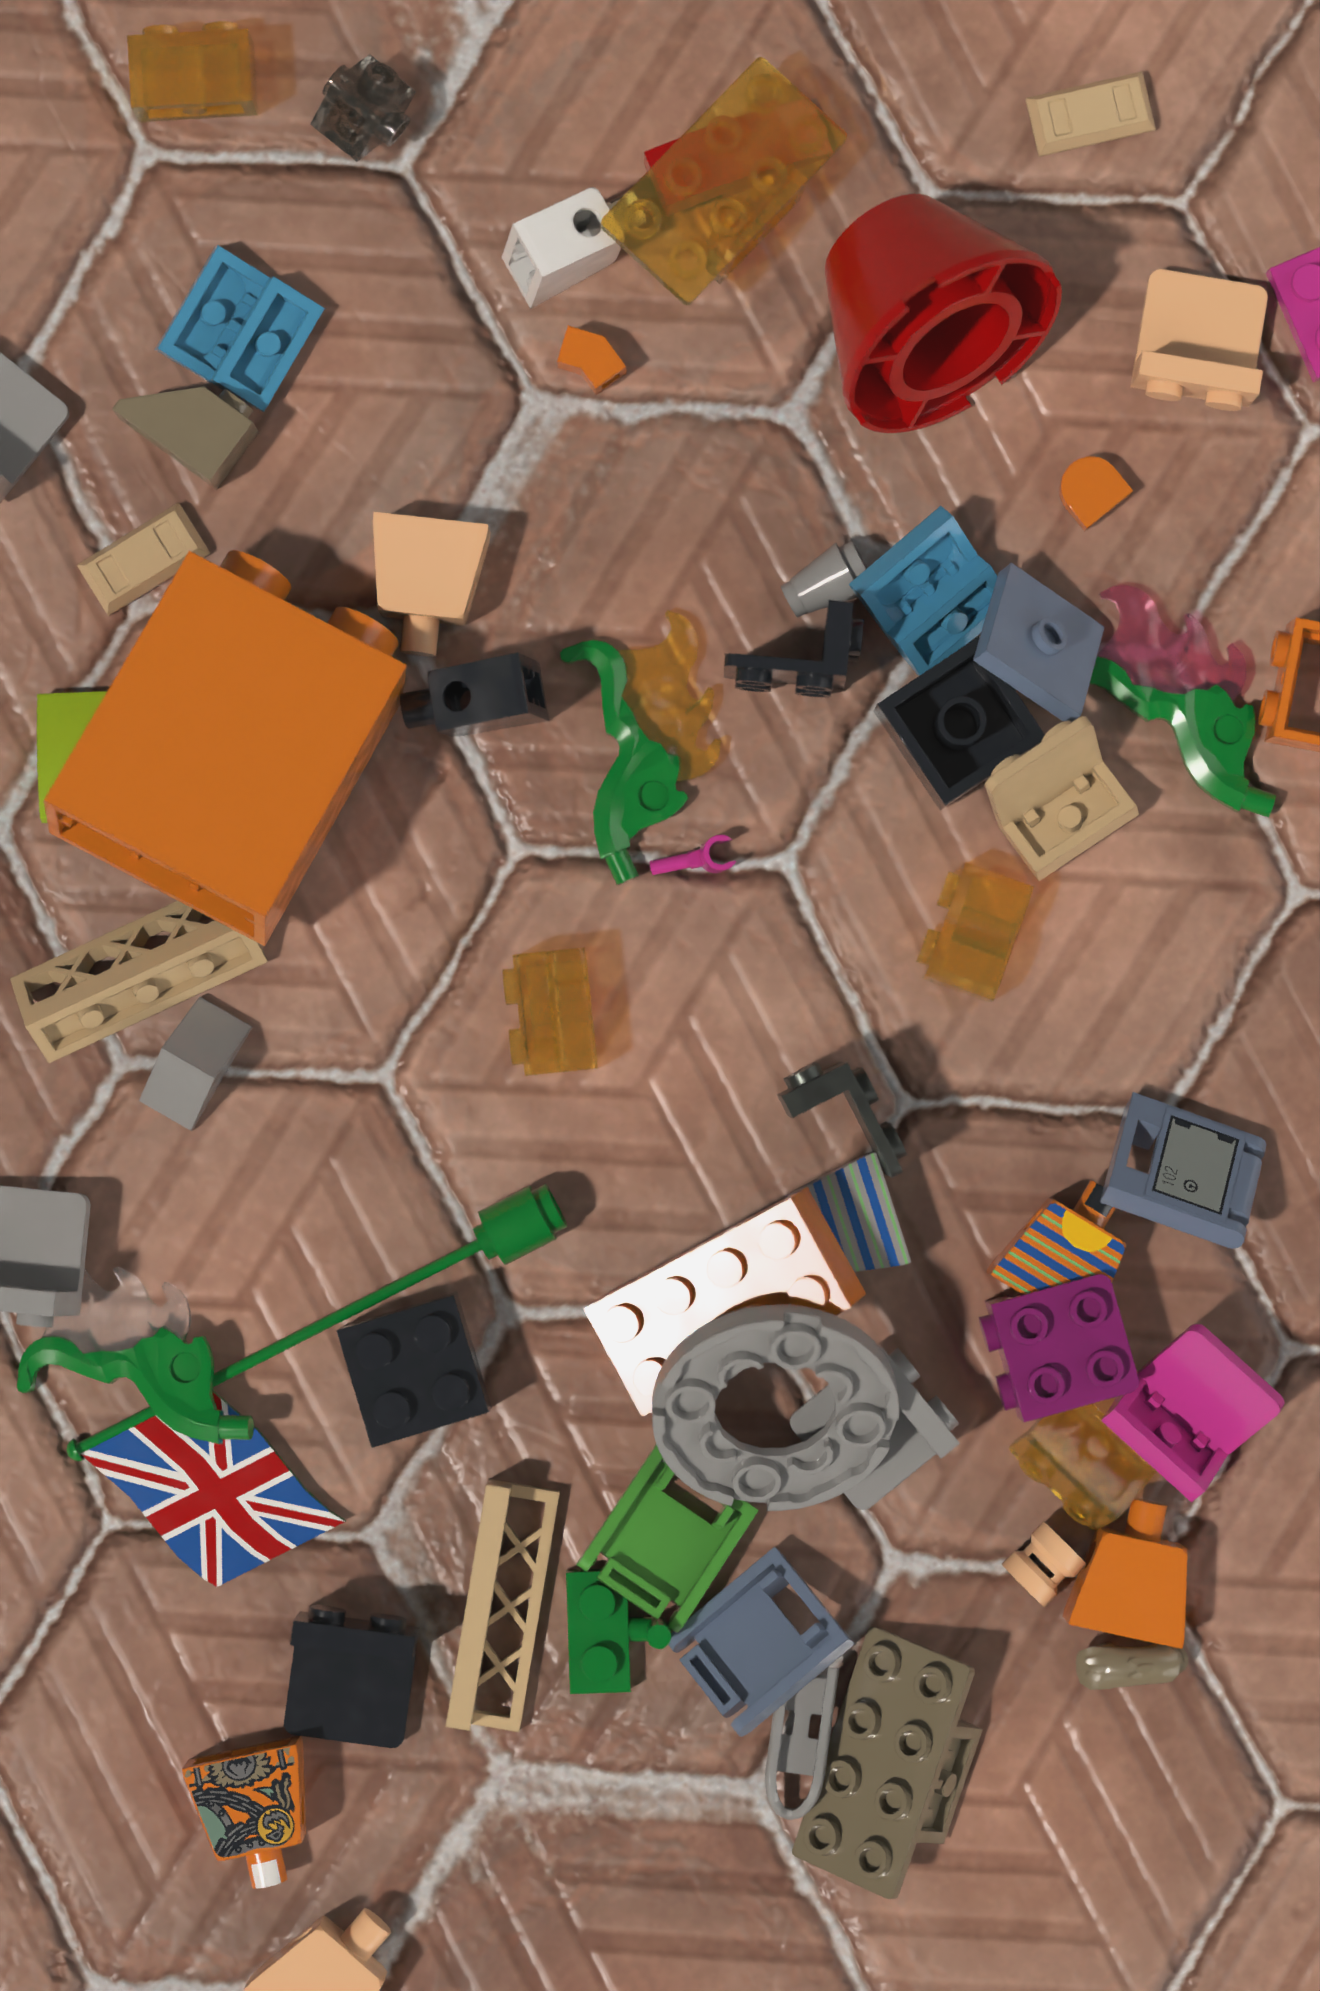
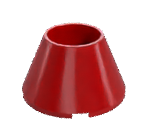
(931, 311)

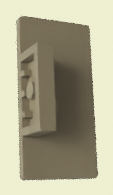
(891, 1764)

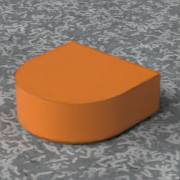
(1091, 489)

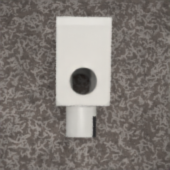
(560, 246)

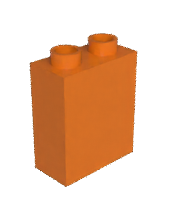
(229, 742)

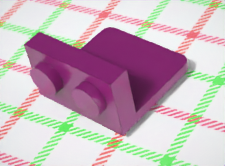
(1059, 1347)

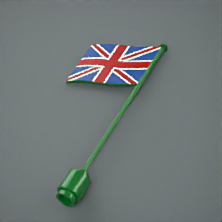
(238, 1499)

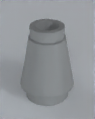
(825, 579)

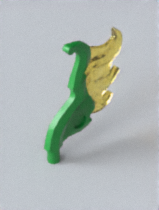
(656, 734)

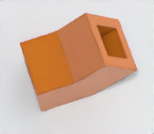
(590, 357)

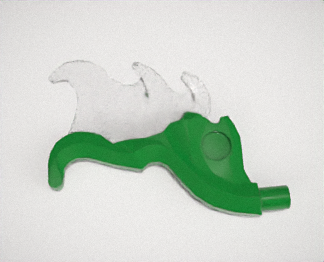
(134, 1338)

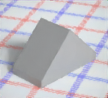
(194, 1063)

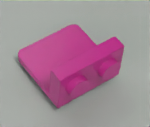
(1192, 1409)

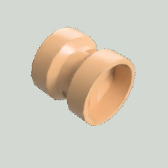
(1053, 1554)

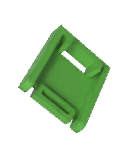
(661, 1547)

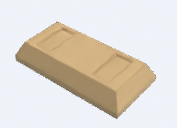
(1090, 114)
(142, 559)

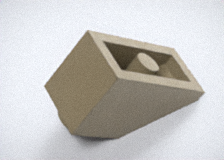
(193, 428)

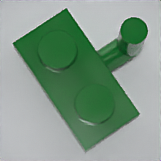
(601, 1634)

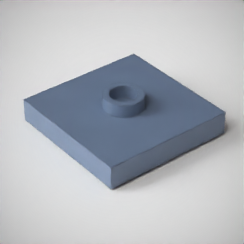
(1039, 643)

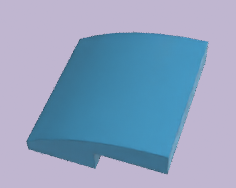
(239, 328)
(928, 591)

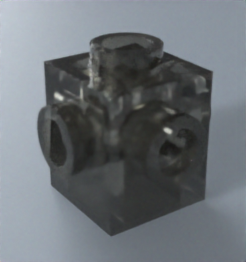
(363, 107)

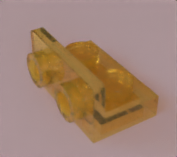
(1083, 1465)

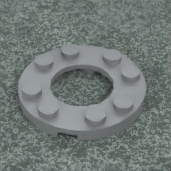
(790, 1476)

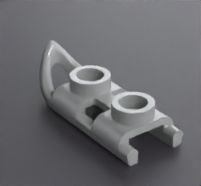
(797, 1751)

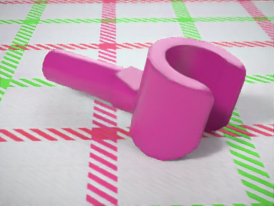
(693, 859)

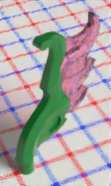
(1182, 684)

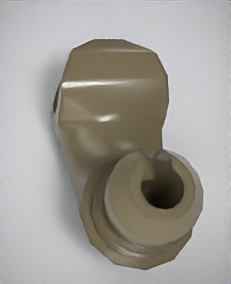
(1118, 1666)

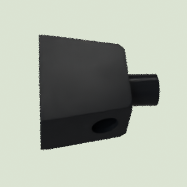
(503, 690)

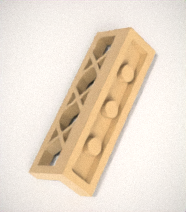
(136, 984)
(479, 1604)

